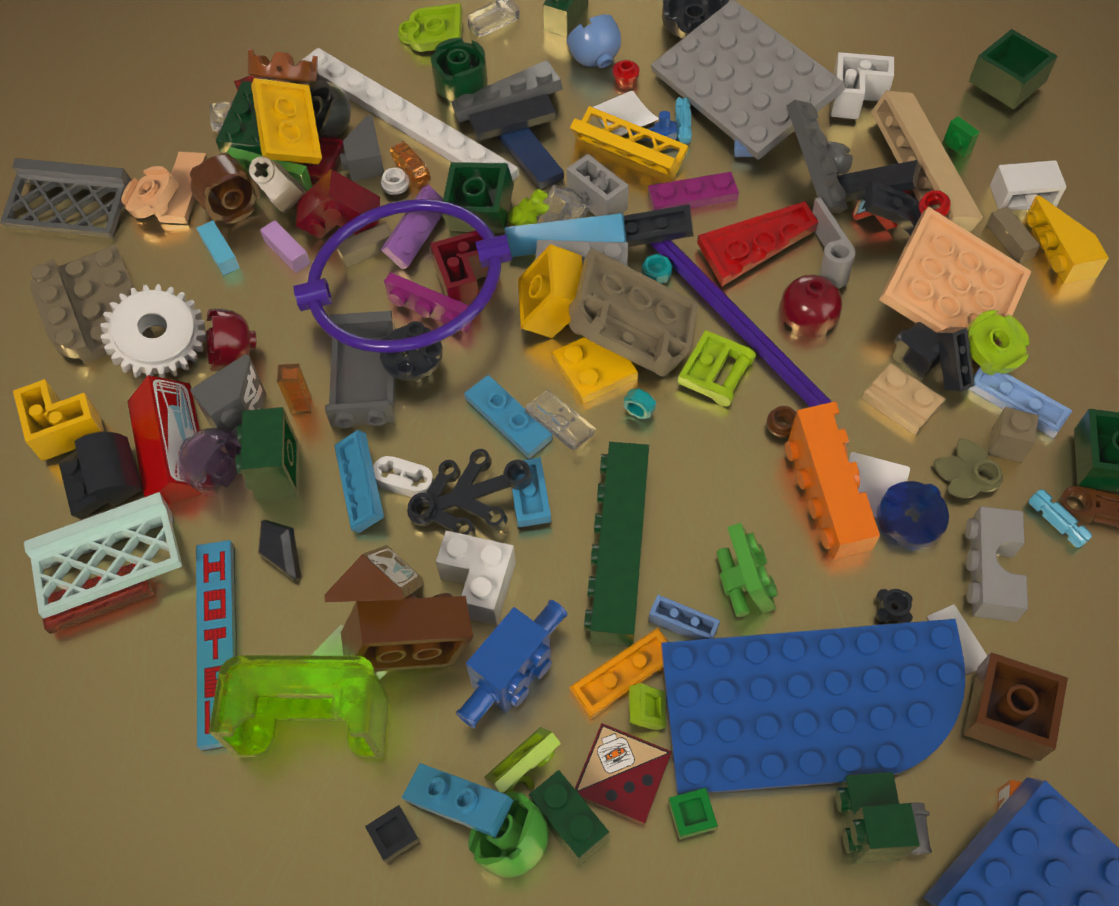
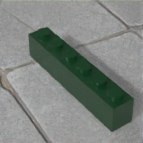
(619, 545)

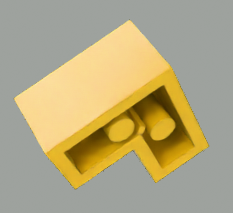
(54, 424)

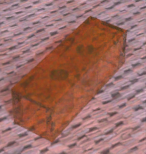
(294, 388)

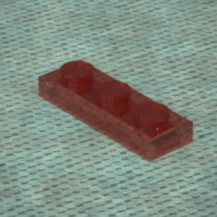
(98, 606)

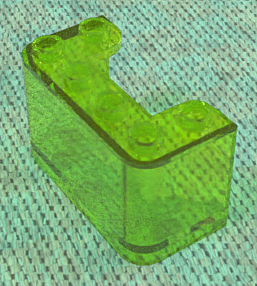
(272, 688)

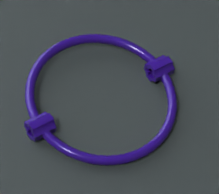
(317, 294)

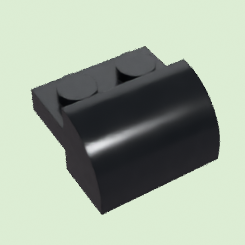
(99, 473)

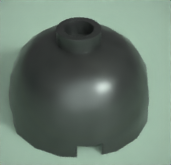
(330, 108)

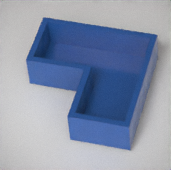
(1033, 855)

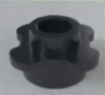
(898, 597)

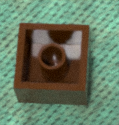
(1016, 706)

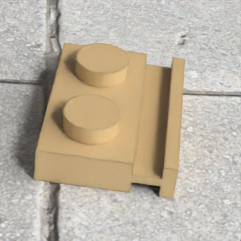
(903, 398)

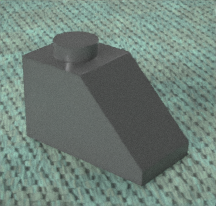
(362, 152)

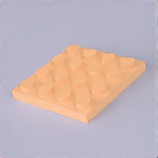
(952, 276)

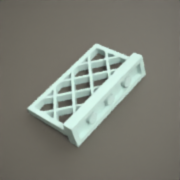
(99, 534)

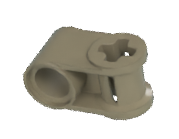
(279, 185)

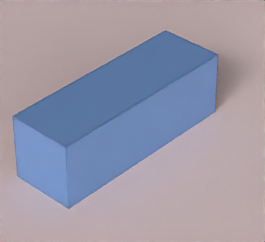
(682, 619)

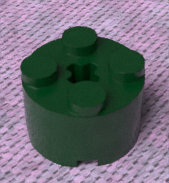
(458, 68)

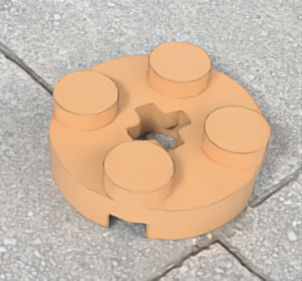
(150, 193)

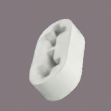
(405, 472)

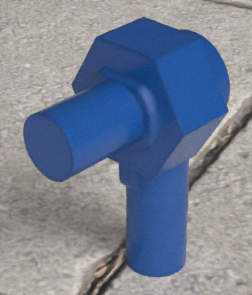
(664, 127)

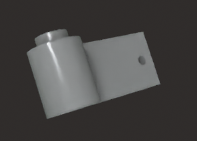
(838, 250)

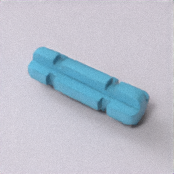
(683, 120)
(1060, 518)

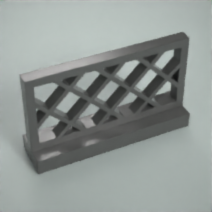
(69, 176)

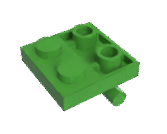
(748, 575)

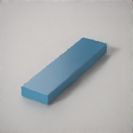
(605, 228)

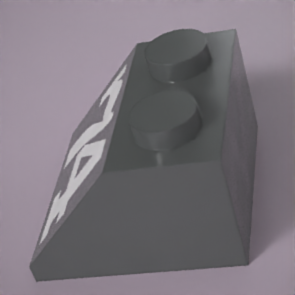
(229, 393)

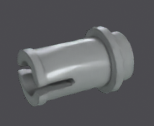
(922, 830)

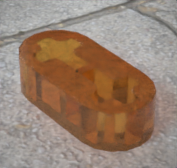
(410, 163)

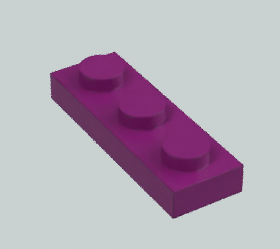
(694, 191)
(423, 300)

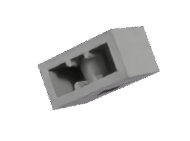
(598, 186)

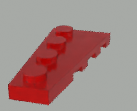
(752, 241)

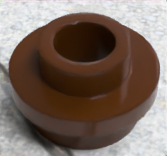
(781, 414)

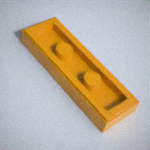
(612, 679)

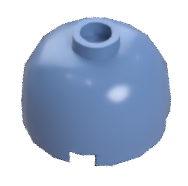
(596, 42)

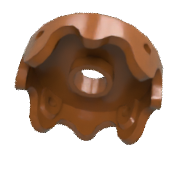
(282, 68)

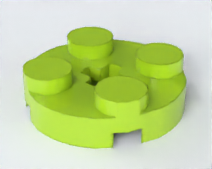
(986, 353)

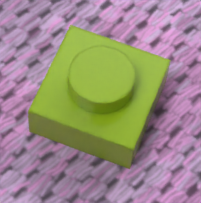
(647, 706)

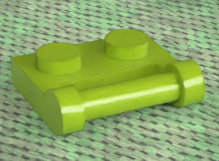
(708, 361)

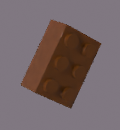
(408, 632)

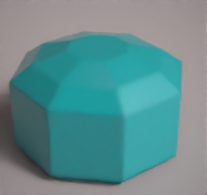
(657, 268)
(639, 403)

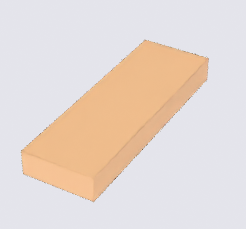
(182, 200)

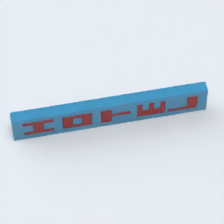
(214, 628)

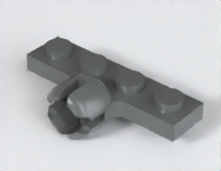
(822, 157)

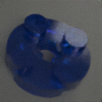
(922, 498)

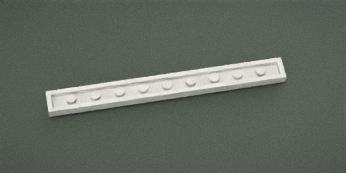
(403, 114)

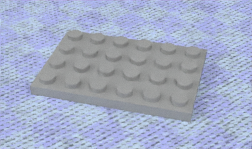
(745, 77)

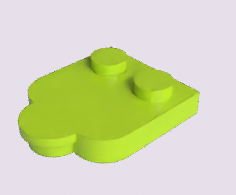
(431, 26)

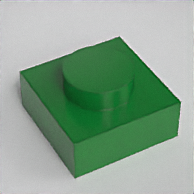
(961, 136)
(692, 813)

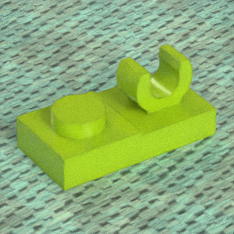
(532, 753)

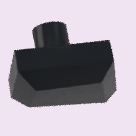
(279, 548)

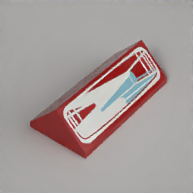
(161, 420)

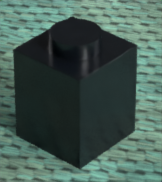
(917, 349)

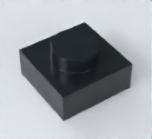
(392, 834)

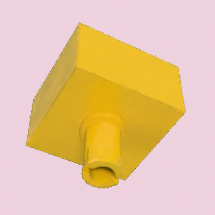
(548, 290)

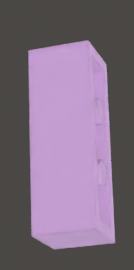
(285, 246)

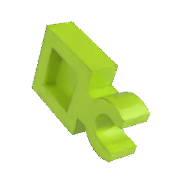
(528, 209)

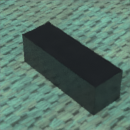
(955, 358)

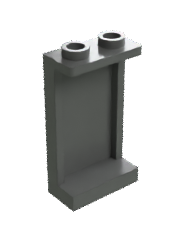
(358, 382)

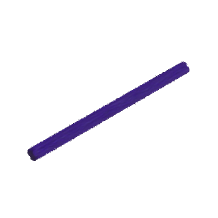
(742, 324)

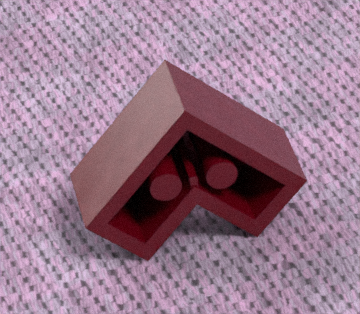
(332, 203)
(459, 266)

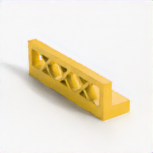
(627, 147)

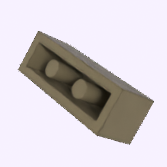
(1013, 235)
(363, 245)

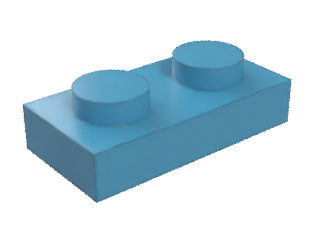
(532, 502)

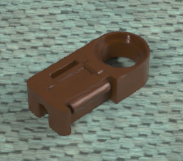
(1098, 505)

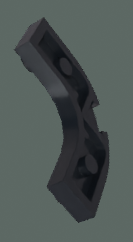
(892, 205)

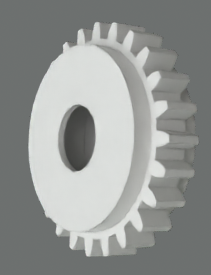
(148, 309)

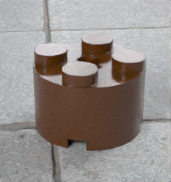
(224, 188)

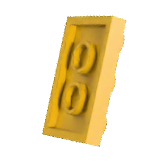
(286, 121)

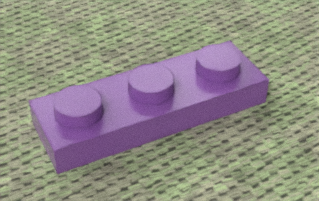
(412, 231)

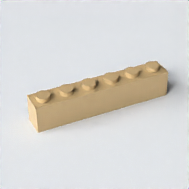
(912, 139)

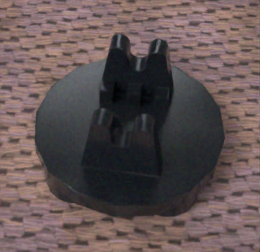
(417, 362)

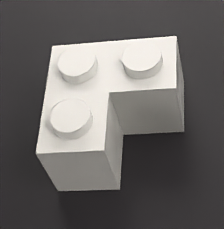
(863, 78)
(482, 567)

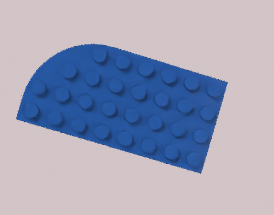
(810, 704)

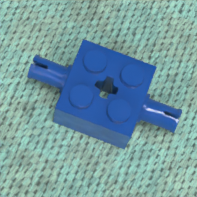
(510, 661)

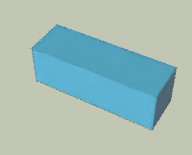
(218, 248)

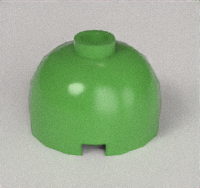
(518, 842)

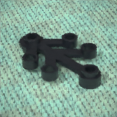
(465, 493)

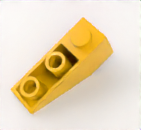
(1068, 244)

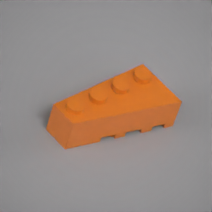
(831, 482)

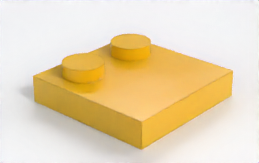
(593, 369)

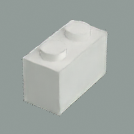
(1019, 184)

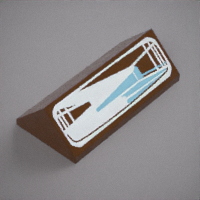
(375, 577)

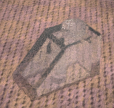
(564, 205)

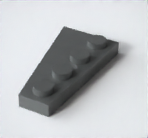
(520, 86)

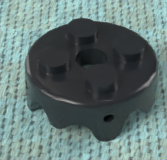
(681, 15)

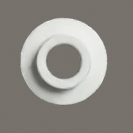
(395, 181)

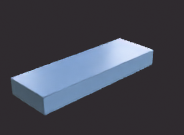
(1012, 393)

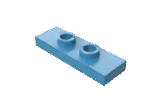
(508, 416)
(358, 481)
(458, 799)

